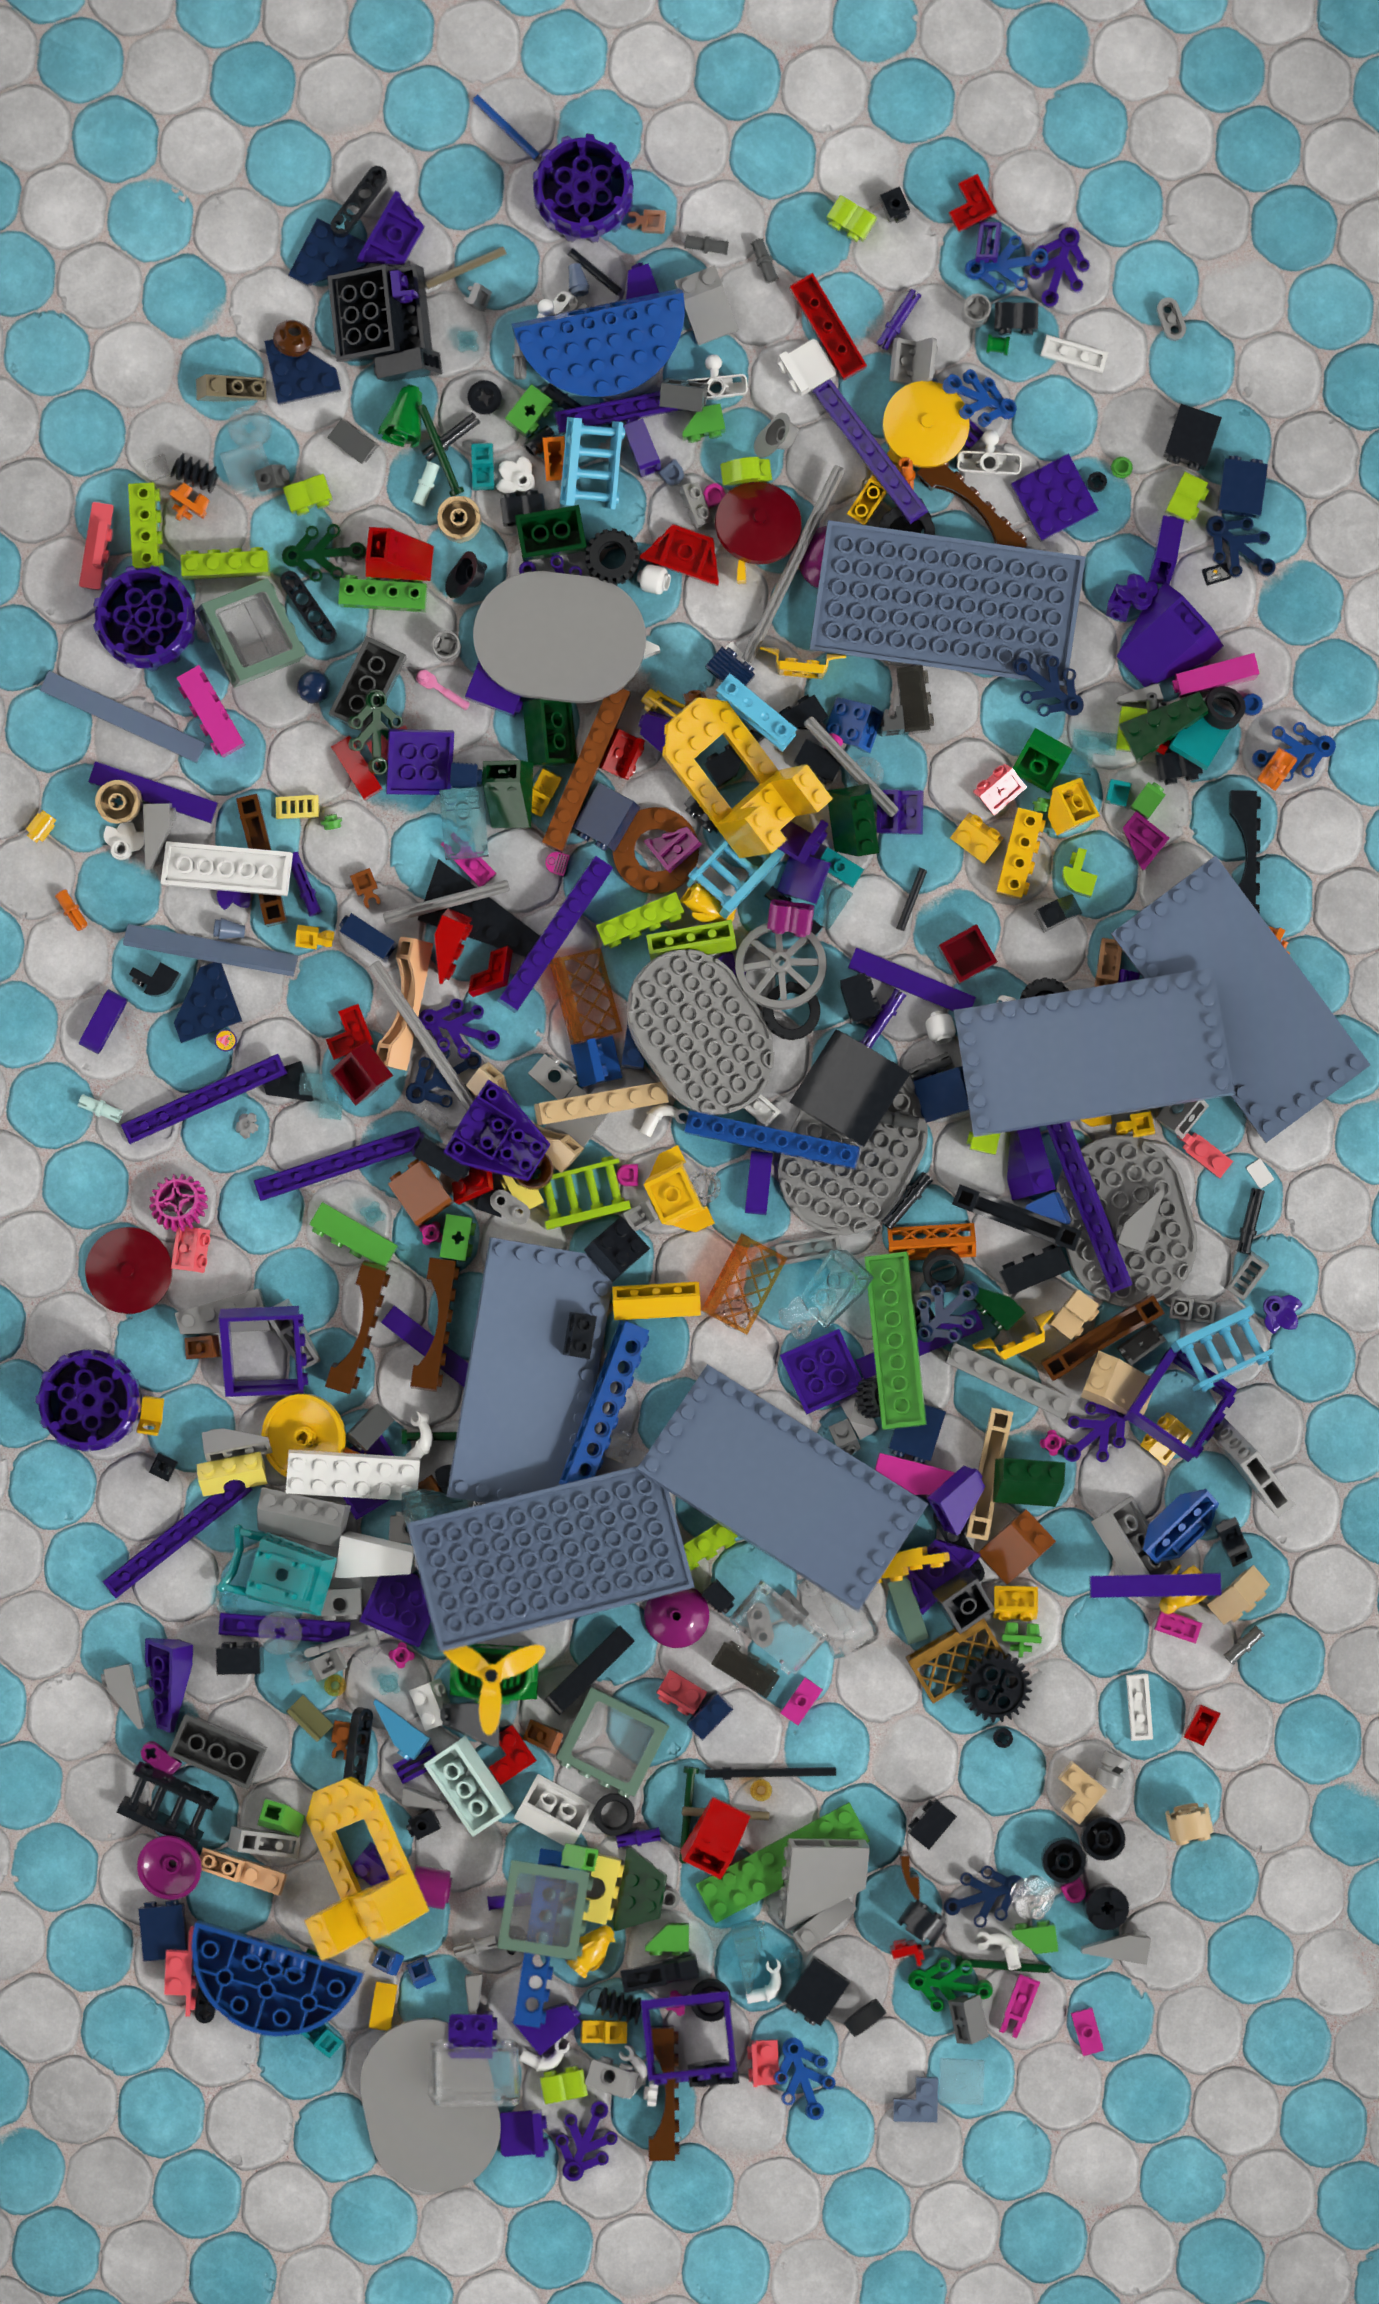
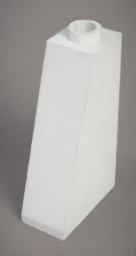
(372, 1556)

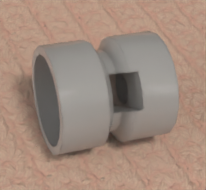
(976, 310)
(446, 646)
(1112, 1770)

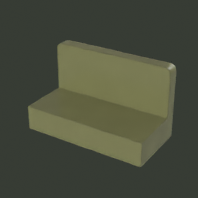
(310, 1718)

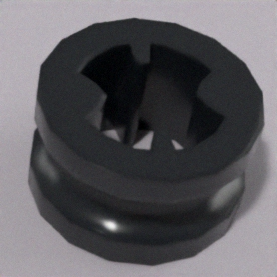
(1103, 479)
(1006, 1732)

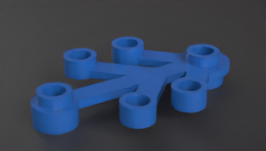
(1004, 264)
(1003, 407)
(1299, 750)
(801, 2076)

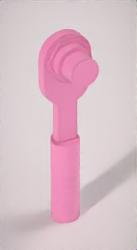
(429, 681)

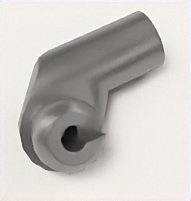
(1152, 702)

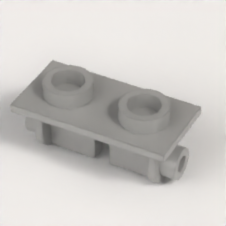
(694, 499)

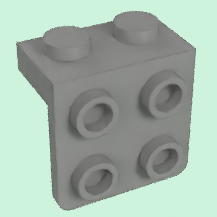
(913, 360)

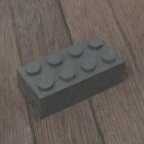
(373, 669)
(217, 1751)

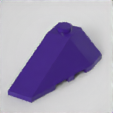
(1028, 1164)
(170, 1670)

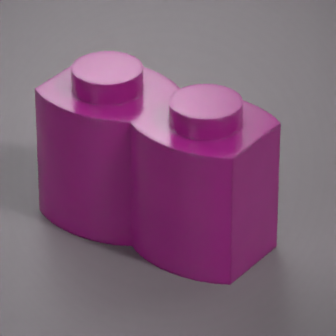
(790, 917)

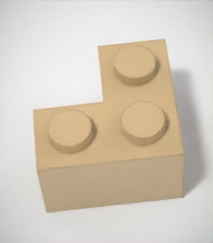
(1074, 1314)
(1239, 1596)
(1086, 1792)

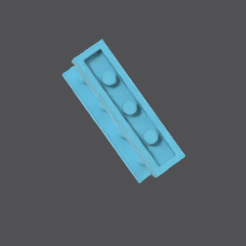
(572, 472)
(756, 712)
(742, 888)
(1222, 1327)

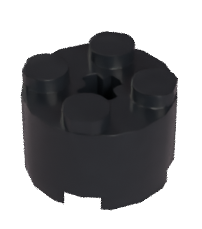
(1115, 1836)
(1076, 1860)
(1096, 1899)
(923, 1923)

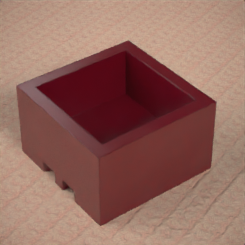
(967, 954)
(361, 1073)

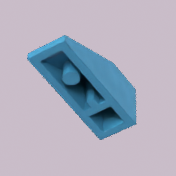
(404, 1735)

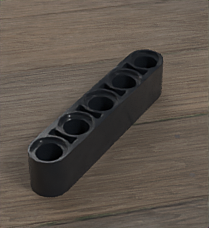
(589, 1670)

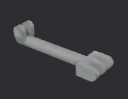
(370, 1634)

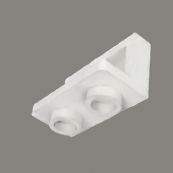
(429, 1702)

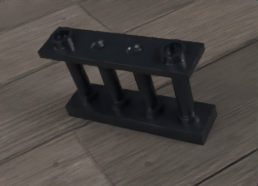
(159, 1821)

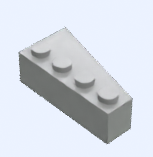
(206, 1317)

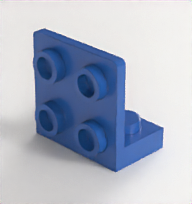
(855, 723)

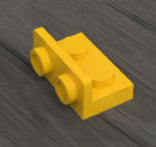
(1172, 1426)
(1015, 1603)

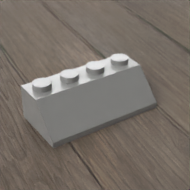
(302, 1516)
(1124, 1533)

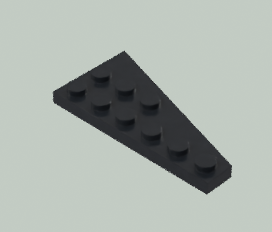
(490, 921)

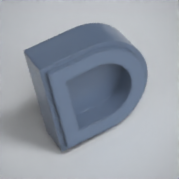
(672, 473)

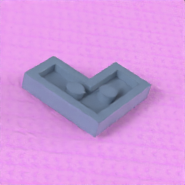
(922, 2108)

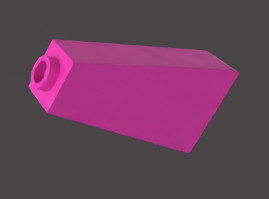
(1215, 675)
(910, 1475)

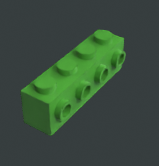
(382, 594)
(353, 1235)

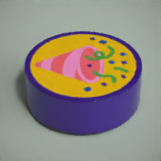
(225, 1040)

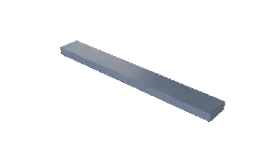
(122, 716)
(210, 950)

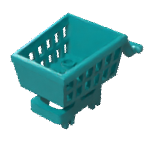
(307, 1572)

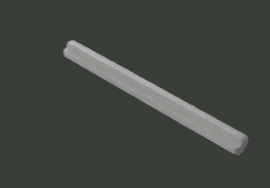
(850, 765)
(446, 902)

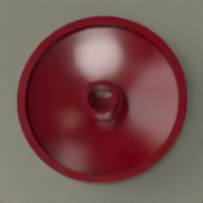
(758, 523)
(128, 1270)

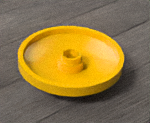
(925, 424)
(302, 1424)

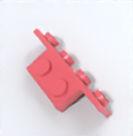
(96, 545)
(179, 1974)

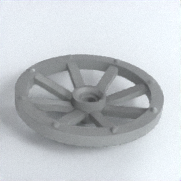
(783, 1003)

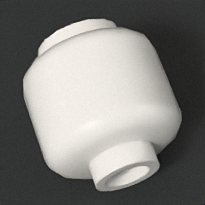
(654, 579)
(940, 1027)

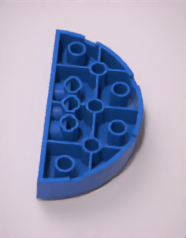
(605, 345)
(269, 1984)

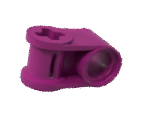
(162, 1760)

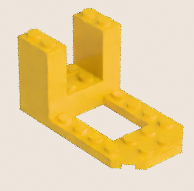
(782, 794)
(359, 1912)

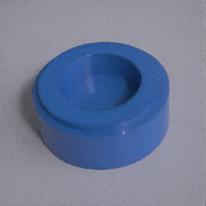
(1253, 704)

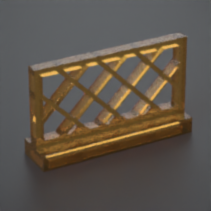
(567, 1001)
(726, 1276)

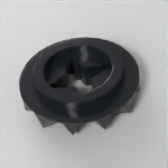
(490, 389)

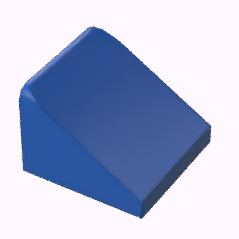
(388, 1960)
(421, 1973)

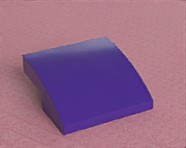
(909, 815)
(804, 880)

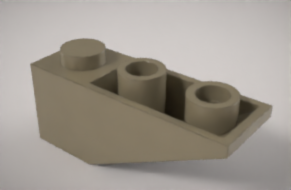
(230, 388)

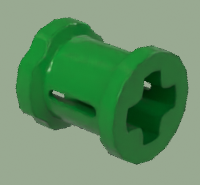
(998, 344)

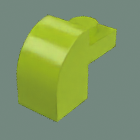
(746, 470)
(1077, 880)

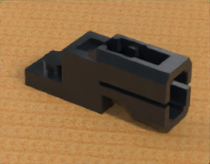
(660, 1973)

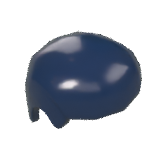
(313, 686)

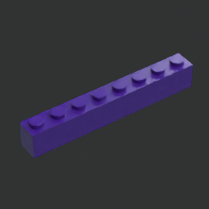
(555, 934)

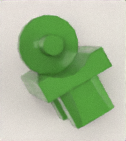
(1011, 1634)

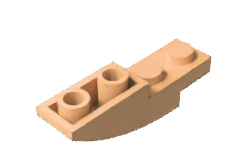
(242, 1871)

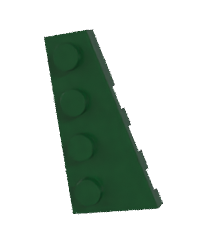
(1154, 728)

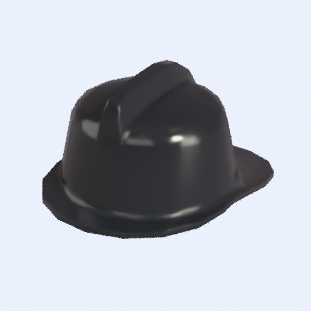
(466, 574)

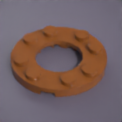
(628, 866)

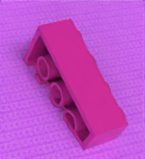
(211, 712)

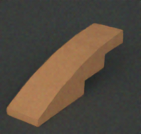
(1108, 963)

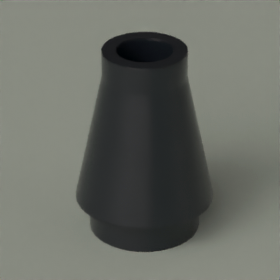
(534, 443)

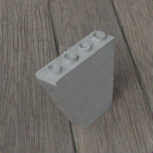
(1252, 1468)
(820, 1876)

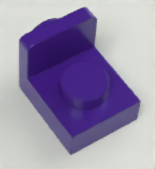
(399, 285)
(1118, 608)

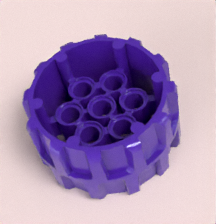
(582, 148)
(169, 584)
(95, 1441)

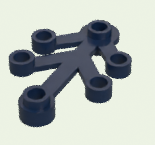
(1237, 544)
(1052, 688)
(437, 1080)
(943, 1315)
(988, 1895)

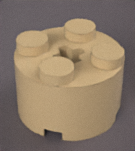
(459, 507)
(129, 795)
(1189, 1823)

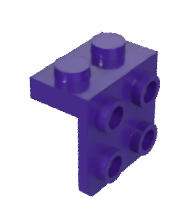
(802, 843)
(472, 2030)
(523, 2133)

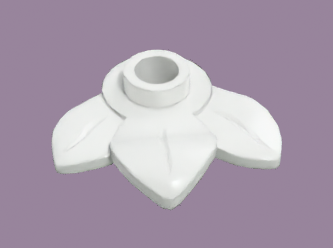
(513, 474)
(125, 836)

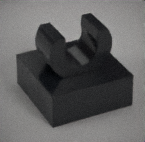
(163, 1467)

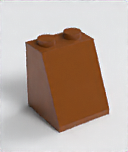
(420, 1192)

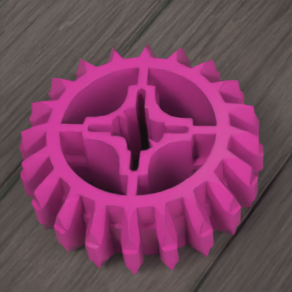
(161, 1203)

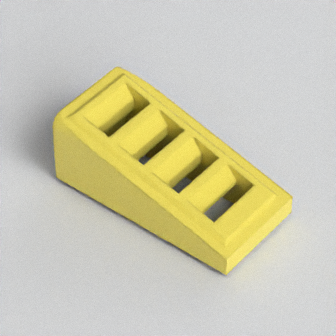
(315, 807)

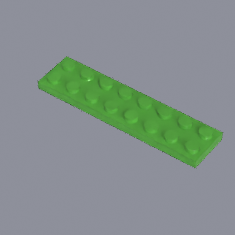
(895, 1341)
(762, 1870)

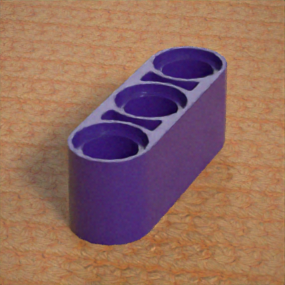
(103, 1021)
(758, 1182)

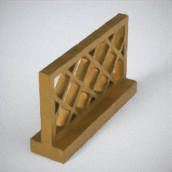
(942, 1645)

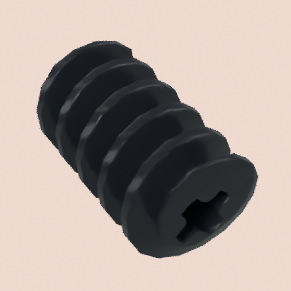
(195, 472)
(619, 2005)

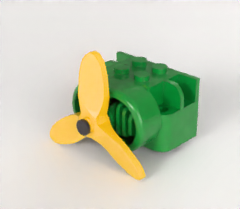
(494, 1676)

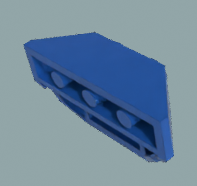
(1180, 1525)

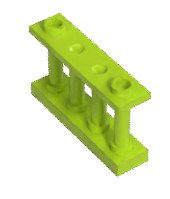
(597, 1208)

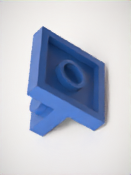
(596, 1061)

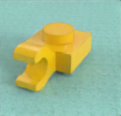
(310, 937)
(1140, 1125)

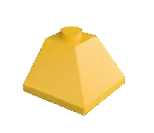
(1071, 806)

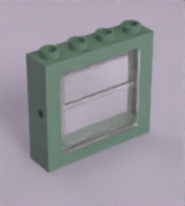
(250, 632)
(612, 1742)
(545, 1910)

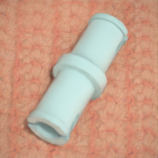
(426, 484)
(100, 1108)

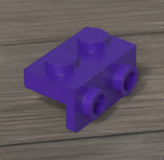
(370, 1866)

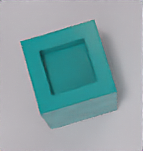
(1117, 792)

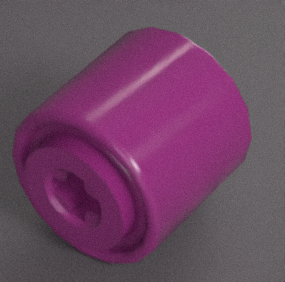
(434, 1885)

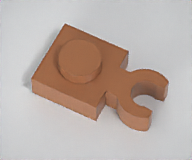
(651, 222)

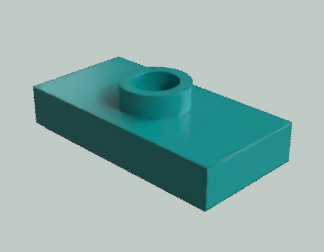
(842, 867)

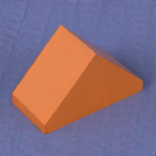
(553, 457)

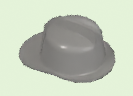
(776, 435)

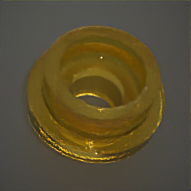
(335, 1692)
(761, 1797)

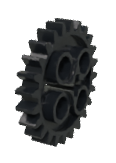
(1015, 1693)

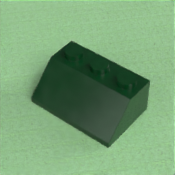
(551, 533)
(549, 732)
(853, 821)
(1028, 1481)

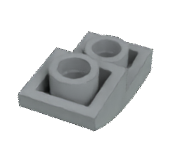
(1193, 1310)

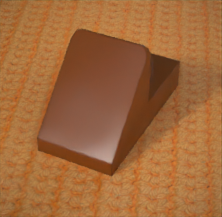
(202, 1347)
(543, 1736)

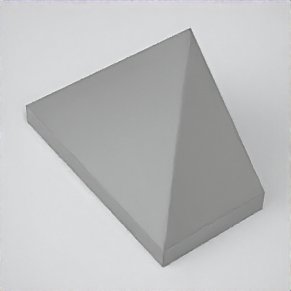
(861, 1425)

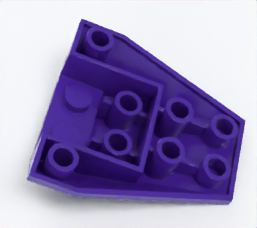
(1167, 639)
(497, 1136)

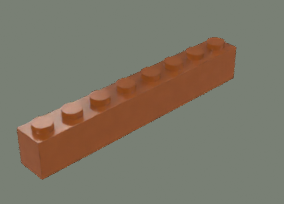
(585, 770)

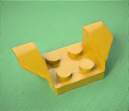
(793, 668)
(674, 1193)
(1029, 1340)

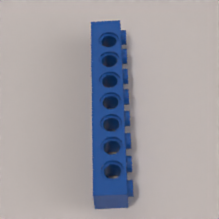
(772, 1140)
(602, 1394)
(522, 2014)

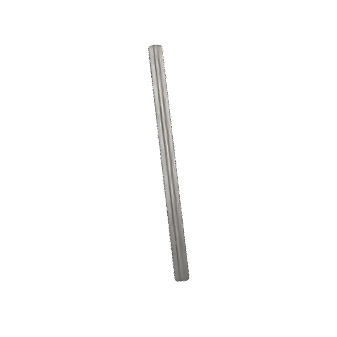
(793, 563)
(422, 1034)

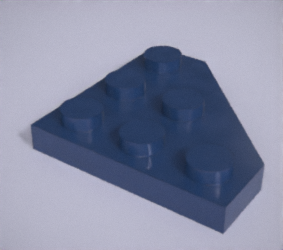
(326, 255)
(300, 376)
(207, 1005)

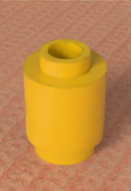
(40, 826)

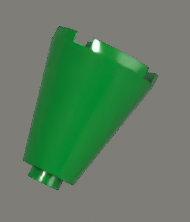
(403, 419)

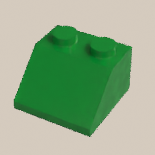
(1041, 760)

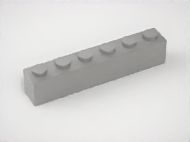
(1009, 1380)

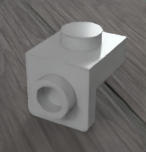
(640, 1215)
(327, 1664)

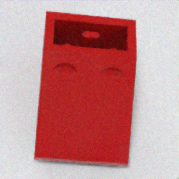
(397, 556)
(448, 941)
(715, 1838)

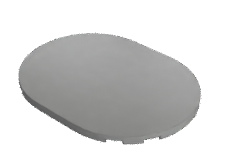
(559, 637)
(700, 1032)
(1125, 1178)
(851, 1199)
(412, 2137)

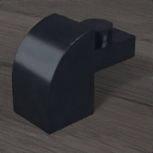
(160, 983)
(1233, 1541)
(715, 2079)

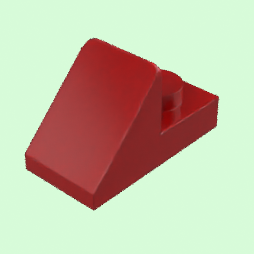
(1201, 1724)

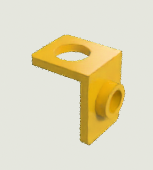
(151, 1415)

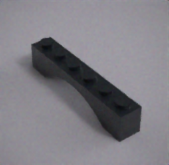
(727, 764)
(1243, 811)
(1017, 1217)

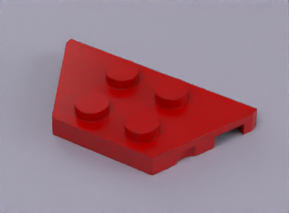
(685, 554)

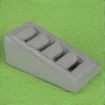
(1139, 695)
(1241, 1271)
(419, 1799)
(473, 1990)

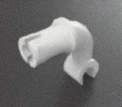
(656, 1114)
(426, 1437)
(1007, 1944)
(770, 1990)
(541, 2063)
(638, 2064)

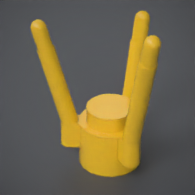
(654, 700)

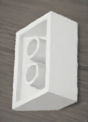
(554, 1811)

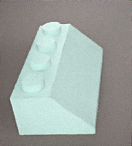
(468, 1786)

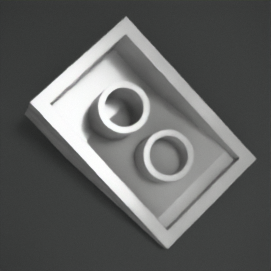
(707, 305)
(579, 1129)

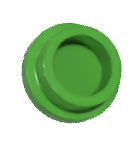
(1121, 467)
(1041, 804)
(331, 822)

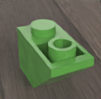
(704, 424)
(1148, 800)
(281, 1818)
(579, 1857)
(1039, 1937)
(670, 1938)

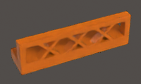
(920, 1248)

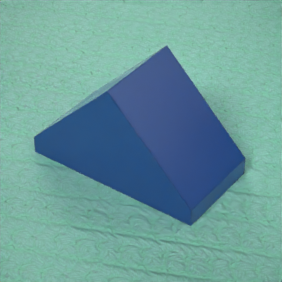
(1051, 1207)

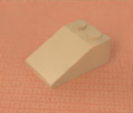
(1114, 1384)

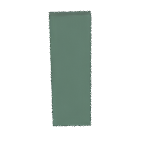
(908, 1610)

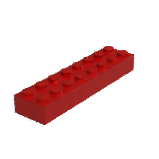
(828, 326)

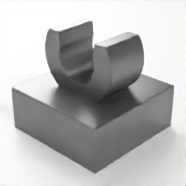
(478, 297)

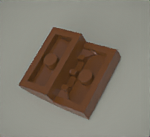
(911, 1879)

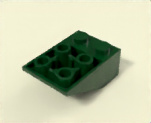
(508, 792)
(999, 1307)

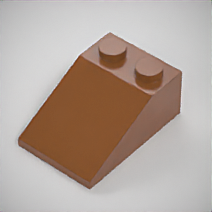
(1016, 1546)

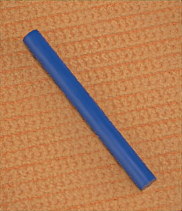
(508, 129)

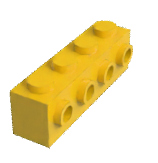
(1019, 853)
(653, 1302)

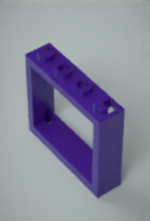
(262, 1387)
(1221, 1387)
(681, 2001)

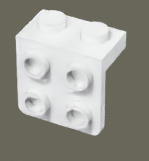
(806, 367)

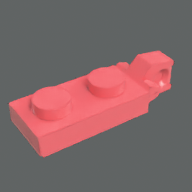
(1206, 1154)

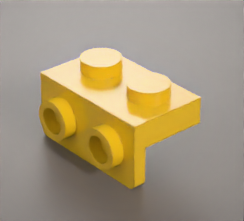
(977, 837)

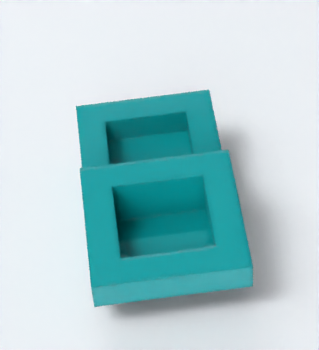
(482, 466)
(324, 2040)

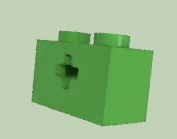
(518, 416)
(452, 1226)

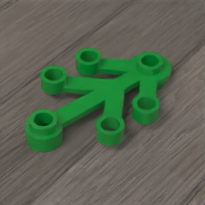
(947, 1983)

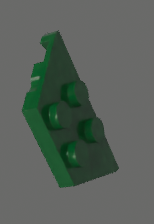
(640, 1892)

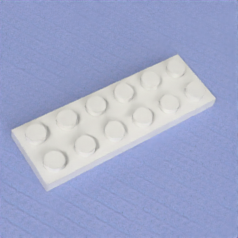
(226, 868)
(351, 1474)

